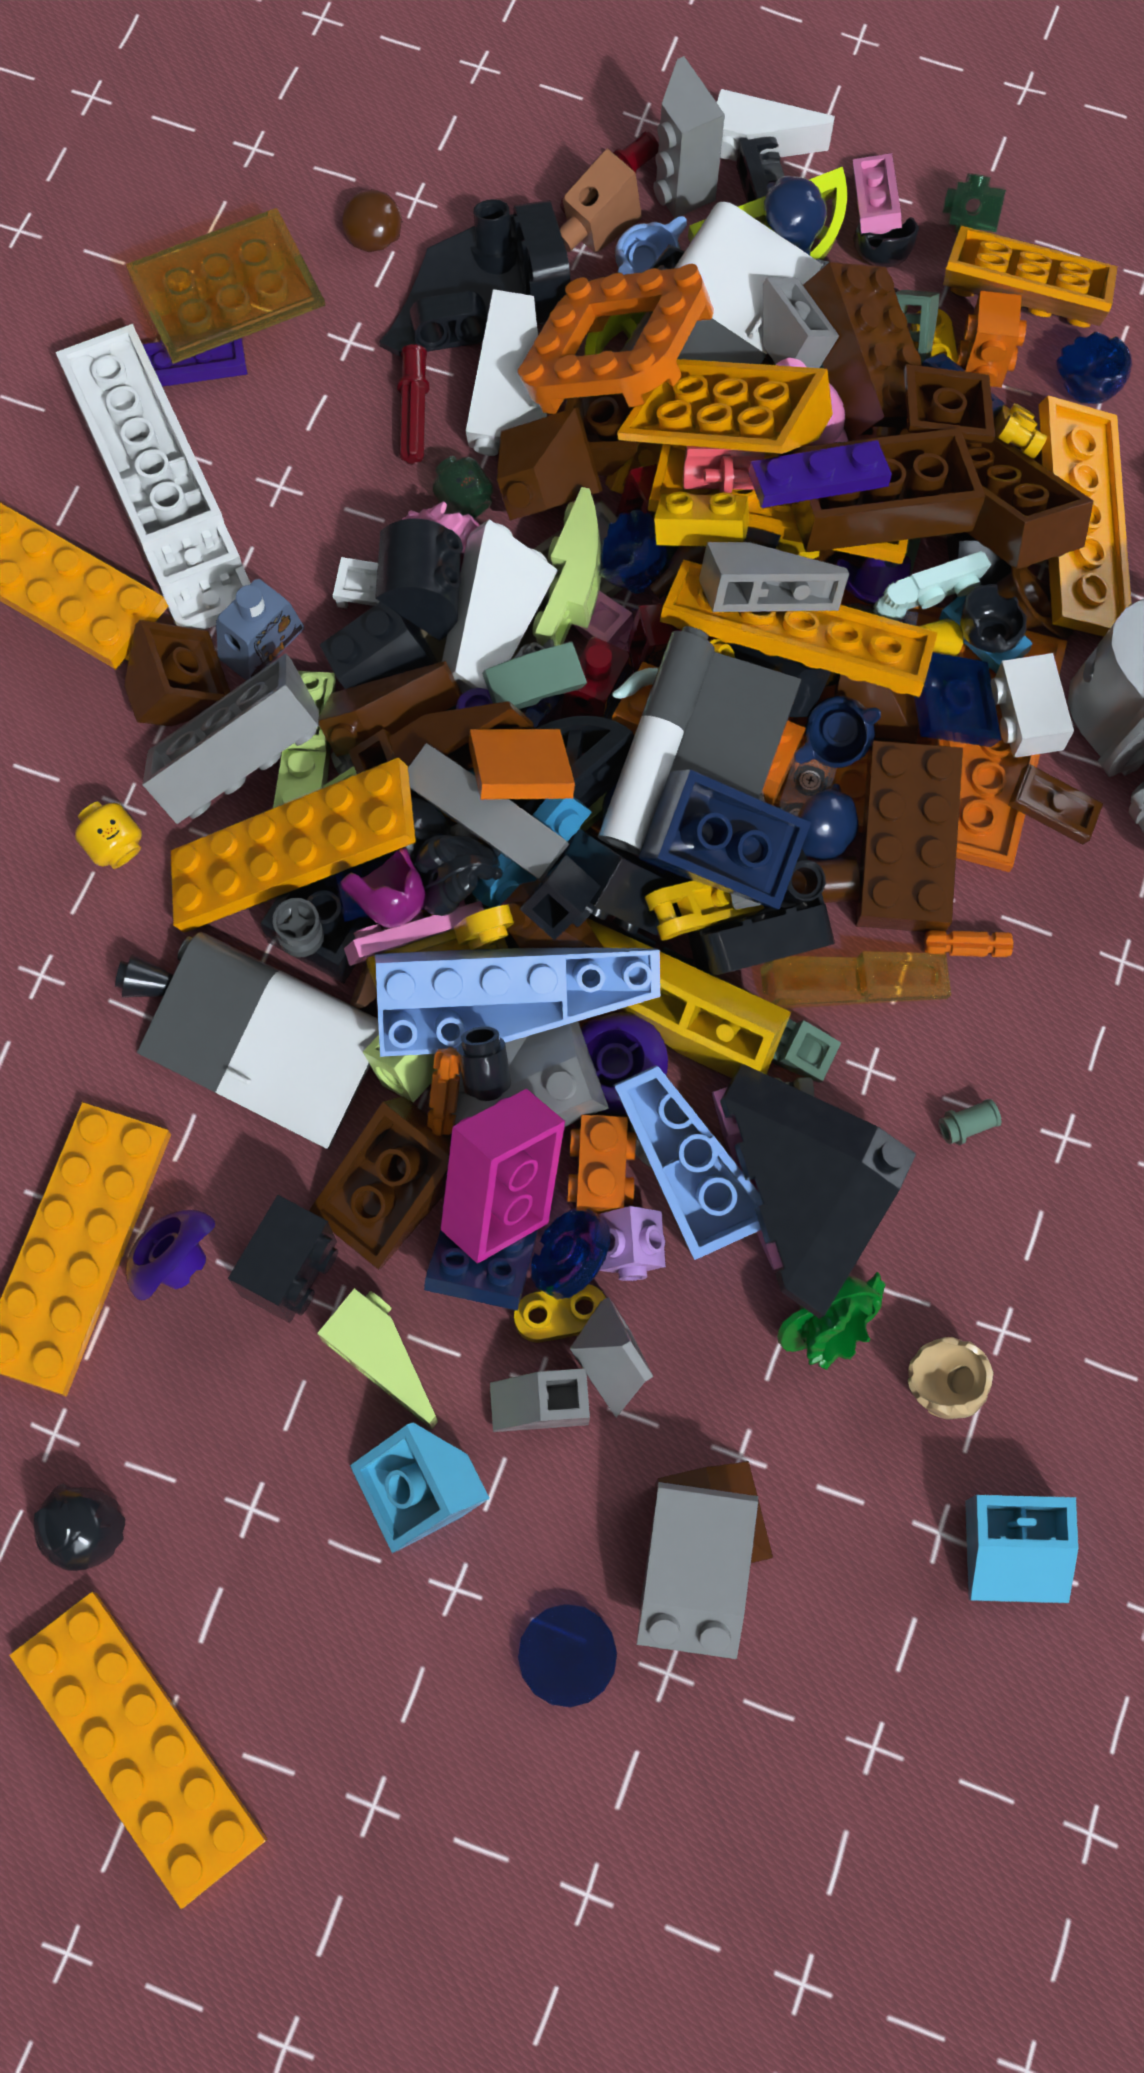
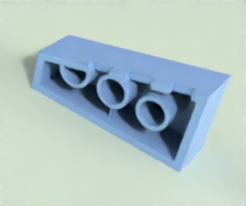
(690, 1165)

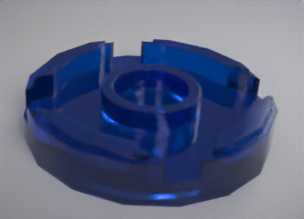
(571, 1253)
(567, 1655)

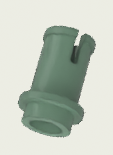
(959, 1125)

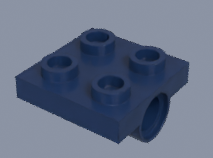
(492, 1281)

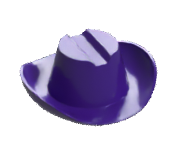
(873, 577)
(621, 1048)
(168, 1252)

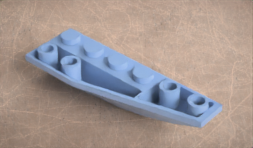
(439, 995)

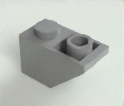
(540, 1400)

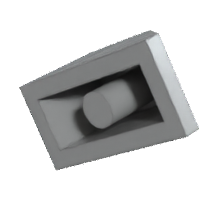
(794, 323)

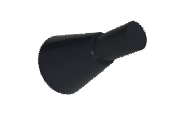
(141, 978)

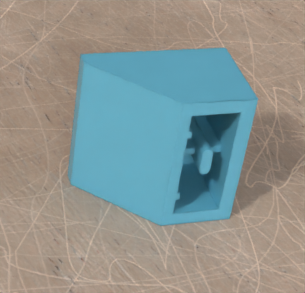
(1021, 1548)

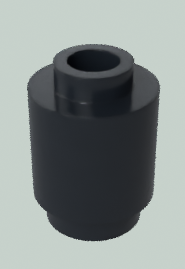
(484, 1063)

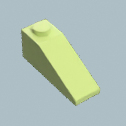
(370, 1343)

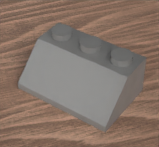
(688, 143)

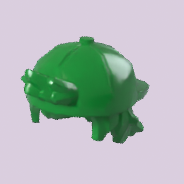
(841, 1326)

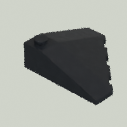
(819, 1181)

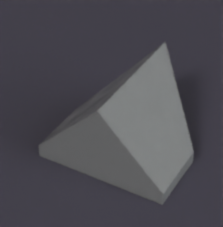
(611, 1356)

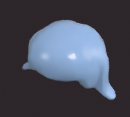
(644, 243)

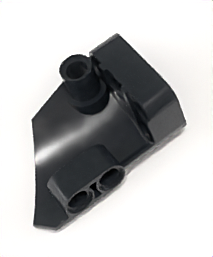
(458, 276)
(770, 934)

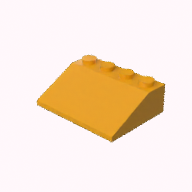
(1044, 277)
(734, 408)

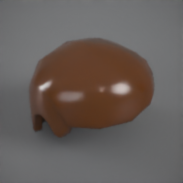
(371, 220)

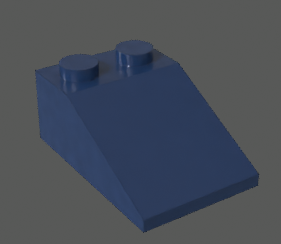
(724, 838)

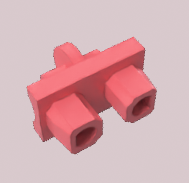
(718, 468)

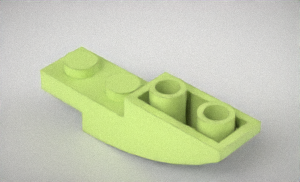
(578, 578)
(306, 766)

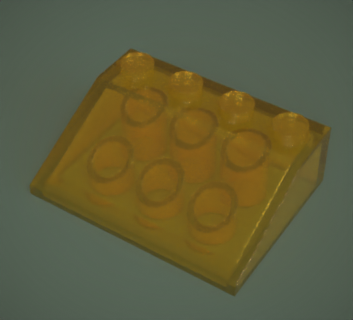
(223, 285)

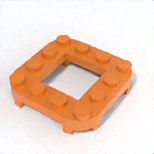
(677, 303)

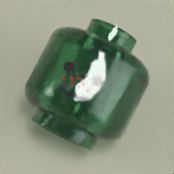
(462, 486)

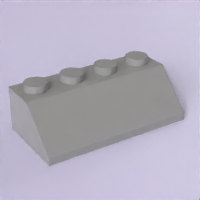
(231, 740)

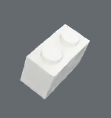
(1032, 705)

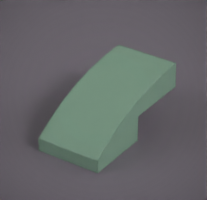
(535, 676)
(806, 1050)

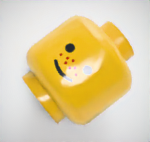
(108, 834)

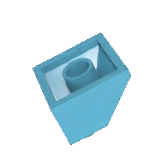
(417, 1485)

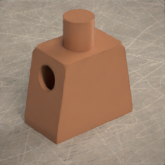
(601, 204)

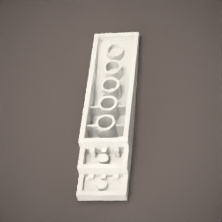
(155, 476)

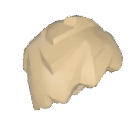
(950, 1378)

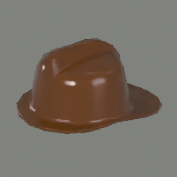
(1033, 599)

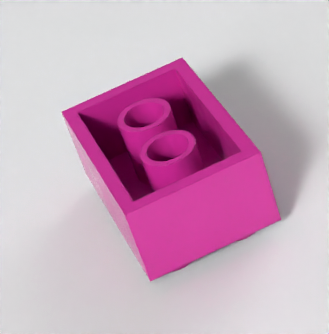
(501, 1174)

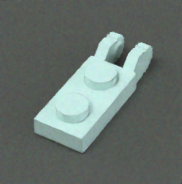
(932, 586)

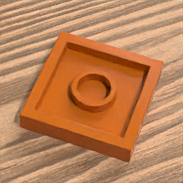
(521, 764)

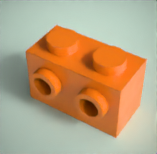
(992, 336)
(602, 1153)

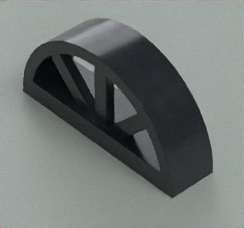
(597, 769)

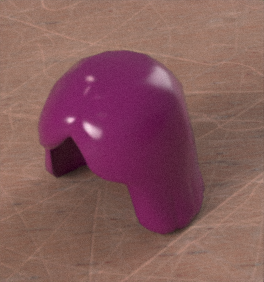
(389, 893)

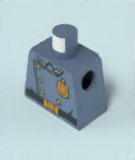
(255, 629)

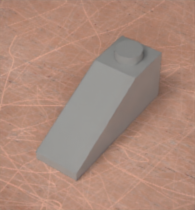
(767, 579)

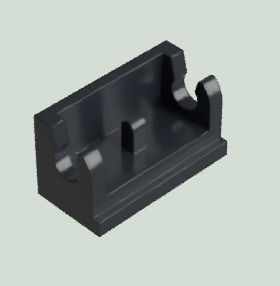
(757, 169)

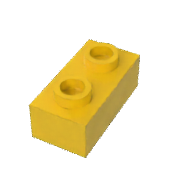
(701, 519)

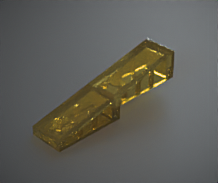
(855, 980)

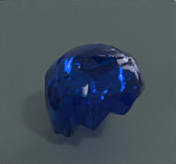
(1095, 367)
(631, 553)

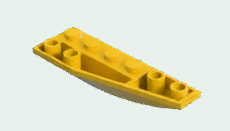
(705, 1014)

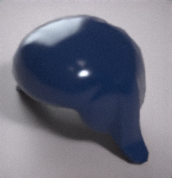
(795, 210)
(838, 732)
(832, 823)

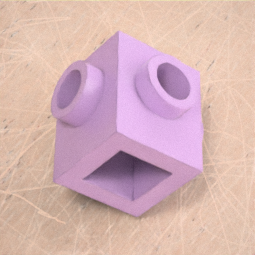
(634, 1242)

